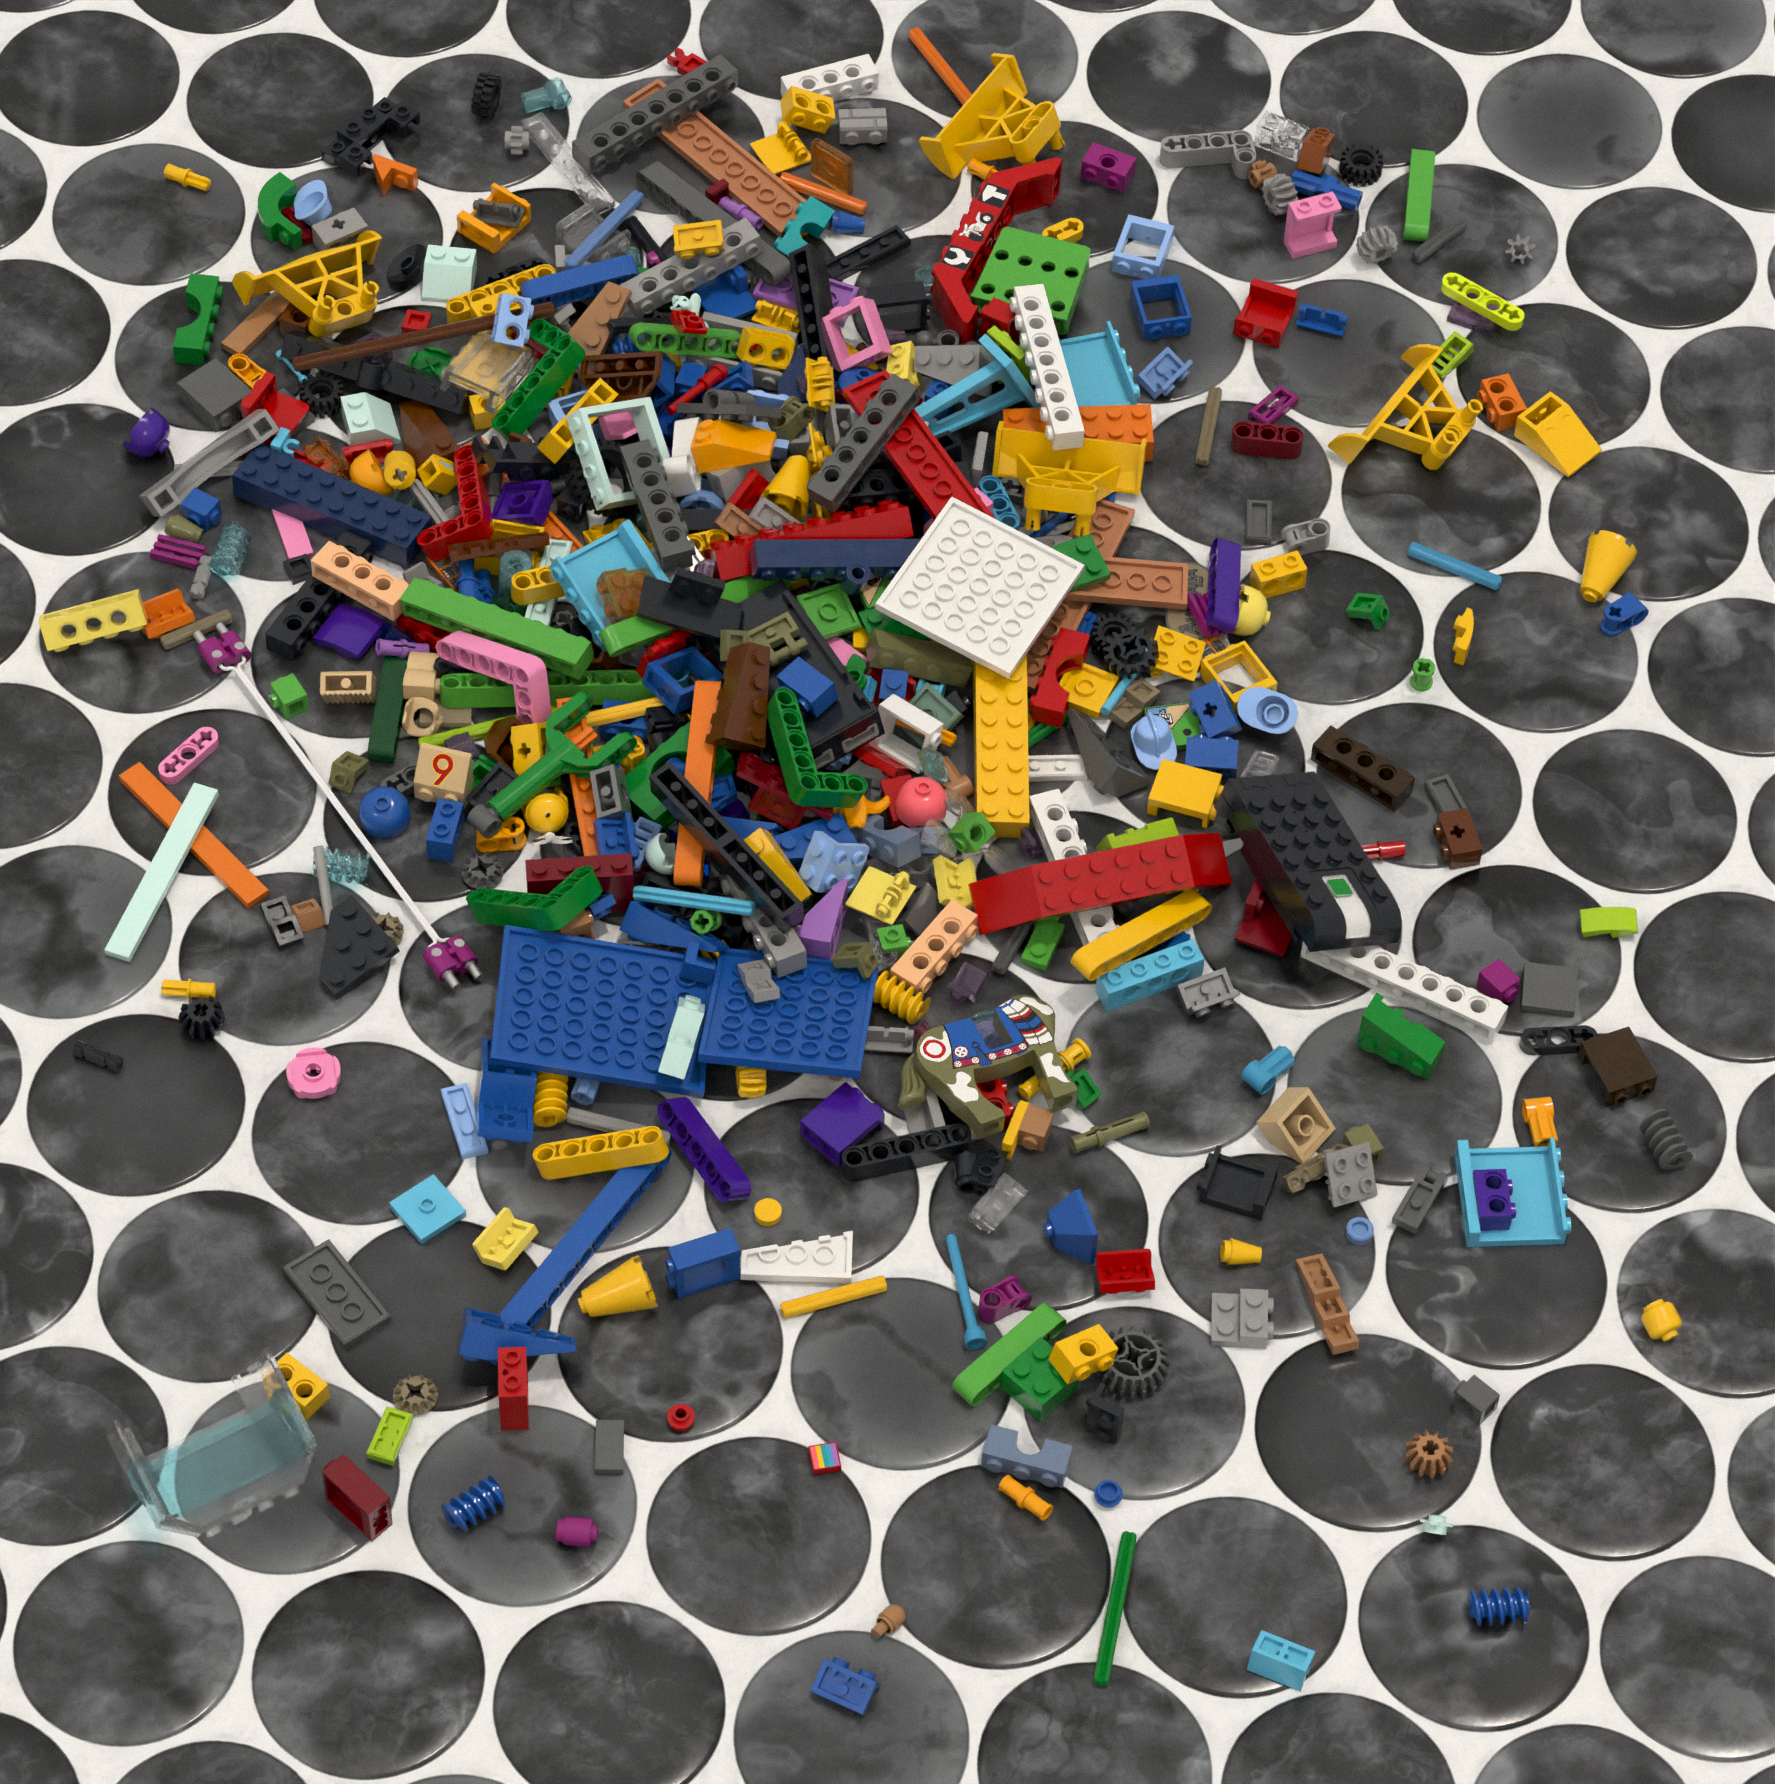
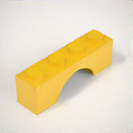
(560, 439)

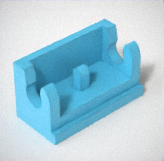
(1280, 1660)

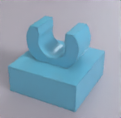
(283, 442)

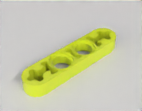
(1462, 286)

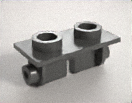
(498, 214)

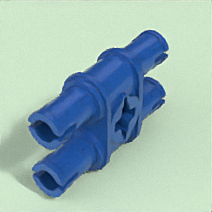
(474, 584)

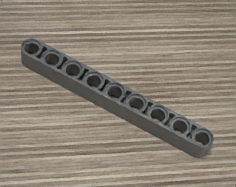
(695, 208)

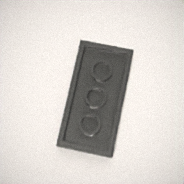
(337, 1294)

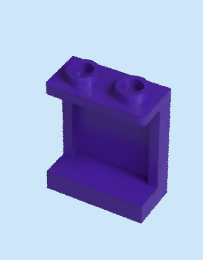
(841, 1122)

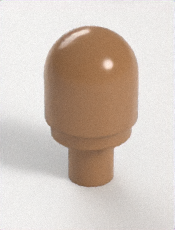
(889, 1620)

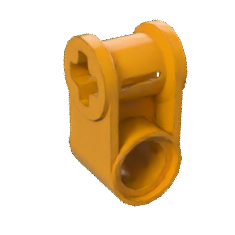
(245, 369)
(504, 838)

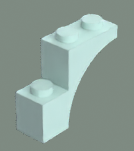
(682, 1037)

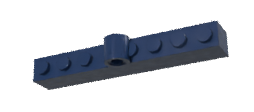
(846, 560)

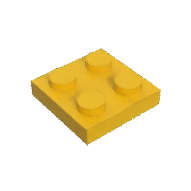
(1088, 689)

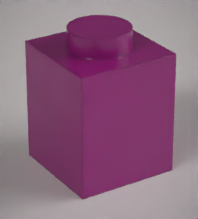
(1498, 982)

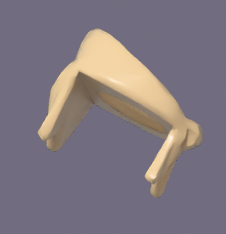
(411, 707)

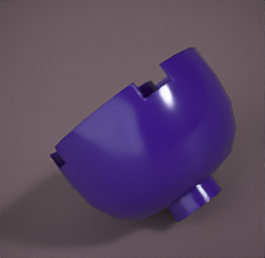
(149, 435)

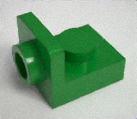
(1369, 607)
(1086, 1088)

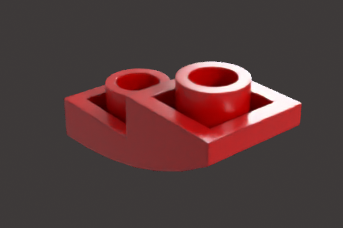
(687, 322)

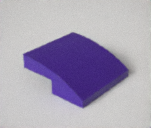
(349, 631)

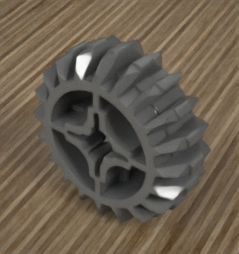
(1144, 1352)

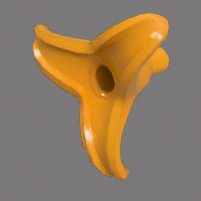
(857, 816)

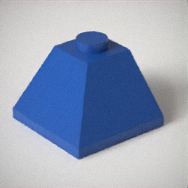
(1072, 1228)

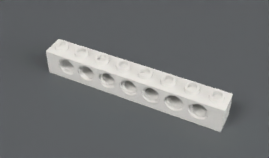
(1047, 367)
(1053, 806)
(1414, 990)

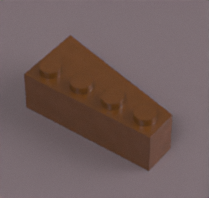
(743, 700)

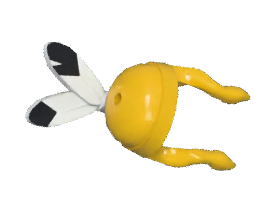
(534, 815)

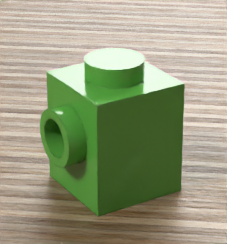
(288, 696)

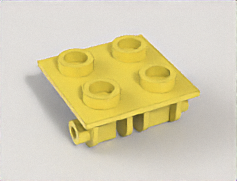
(881, 894)

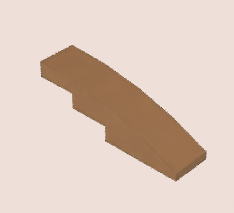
(1327, 1303)

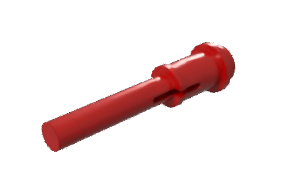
(717, 374)

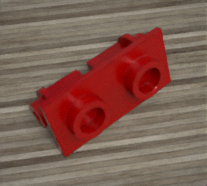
(378, 448)

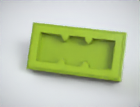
(389, 1436)

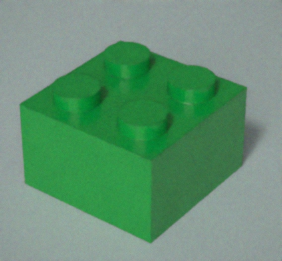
(1035, 1381)

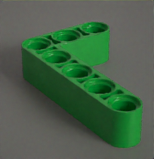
(544, 380)
(797, 763)
(537, 910)

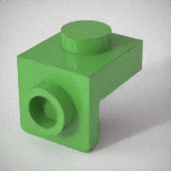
(894, 939)

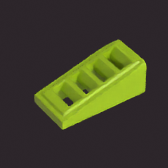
(1461, 343)

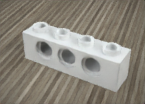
(836, 79)

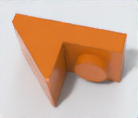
(392, 172)

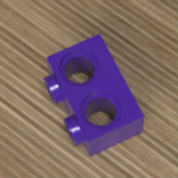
(1494, 1199)

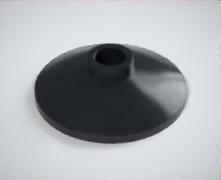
(407, 263)

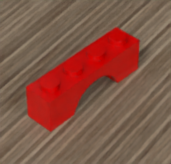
(1067, 654)

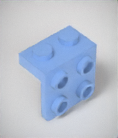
(831, 861)

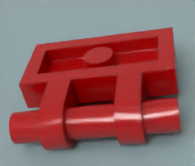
(663, 648)

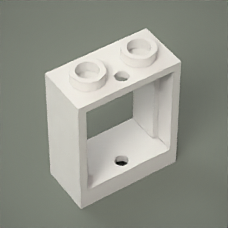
(895, 747)

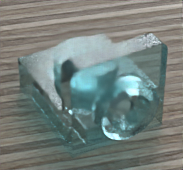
(933, 765)

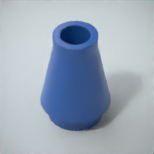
(846, 223)

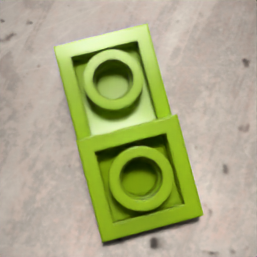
(1612, 920)

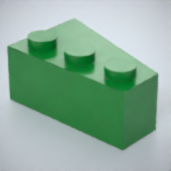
(1398, 1039)

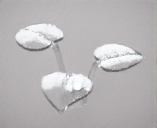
(937, 837)

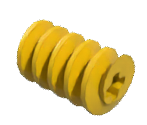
(405, 463)
(899, 1000)
(550, 1099)

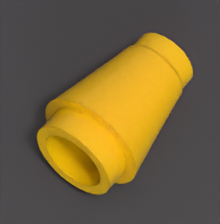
(1239, 1252)

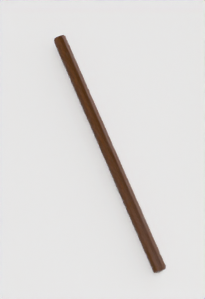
(409, 339)

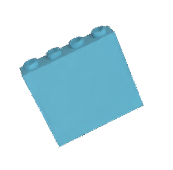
(1099, 369)
(581, 569)
(1535, 1193)

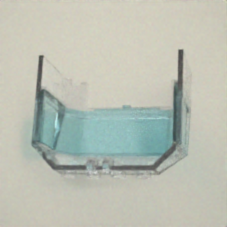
(228, 1465)

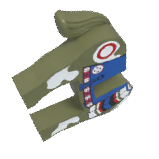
(957, 1058)

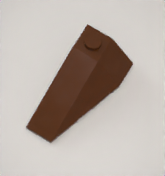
(425, 434)

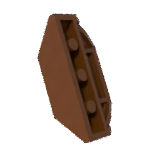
(626, 373)

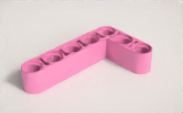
(506, 664)

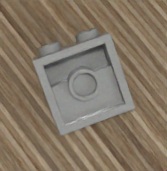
(1241, 1319)

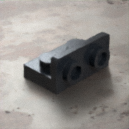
(491, 785)

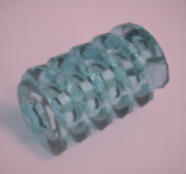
(230, 549)
(512, 563)
(345, 866)

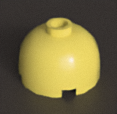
(1252, 611)

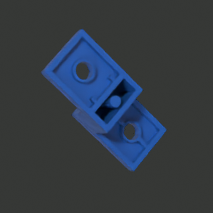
(504, 1100)

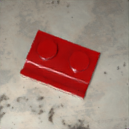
(749, 491)
(875, 758)

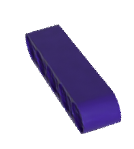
(1223, 585)
(704, 1149)

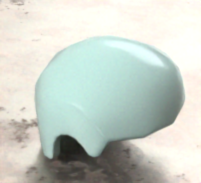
(661, 854)

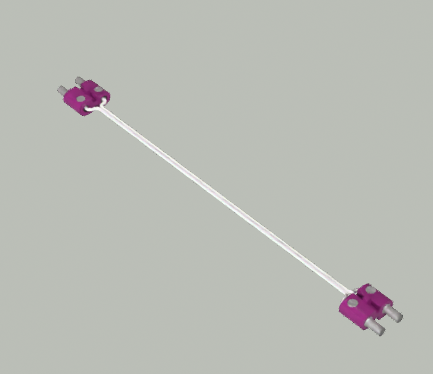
(442, 959)

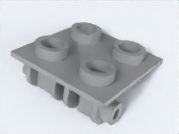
(1349, 1174)

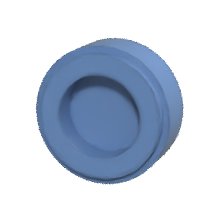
(1359, 1231)

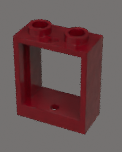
(357, 1497)

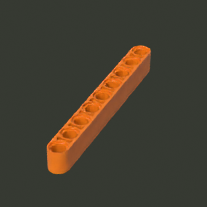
(700, 773)

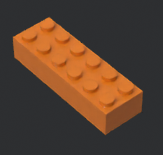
(1107, 423)

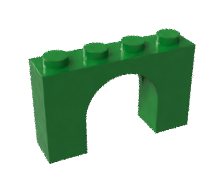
(638, 783)

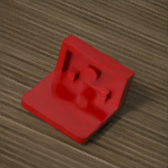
(283, 409)

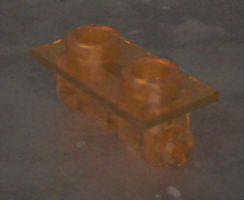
(322, 451)

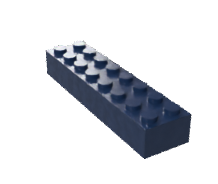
(330, 503)

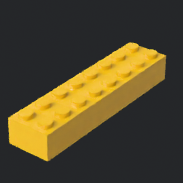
(1001, 748)

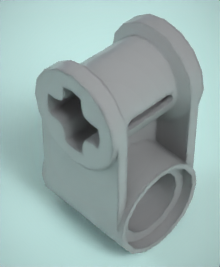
(1307, 536)

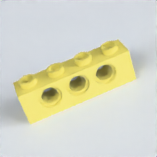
(102, 609)

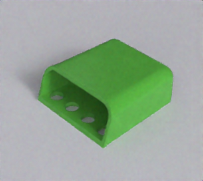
(1034, 259)

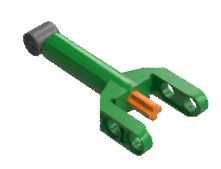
(560, 757)

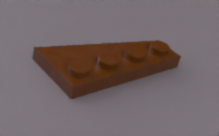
(489, 547)

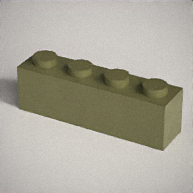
(918, 657)

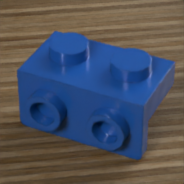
(738, 379)
(616, 836)

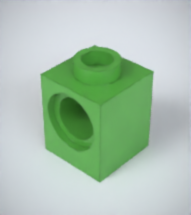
(980, 832)

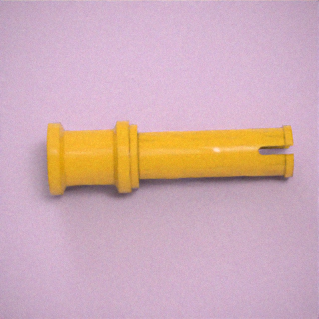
(1070, 1058)

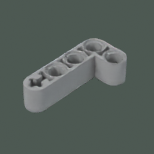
(1210, 149)

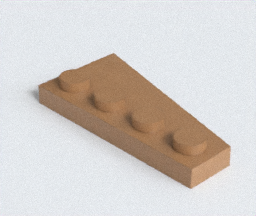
(591, 327)

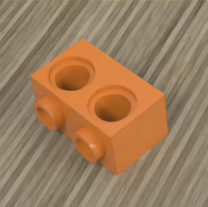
(1501, 401)

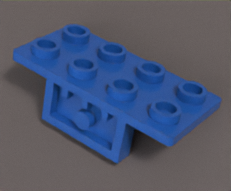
(727, 294)

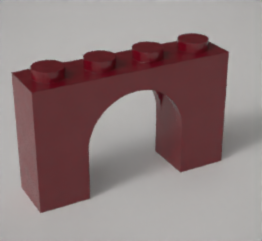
(612, 871)

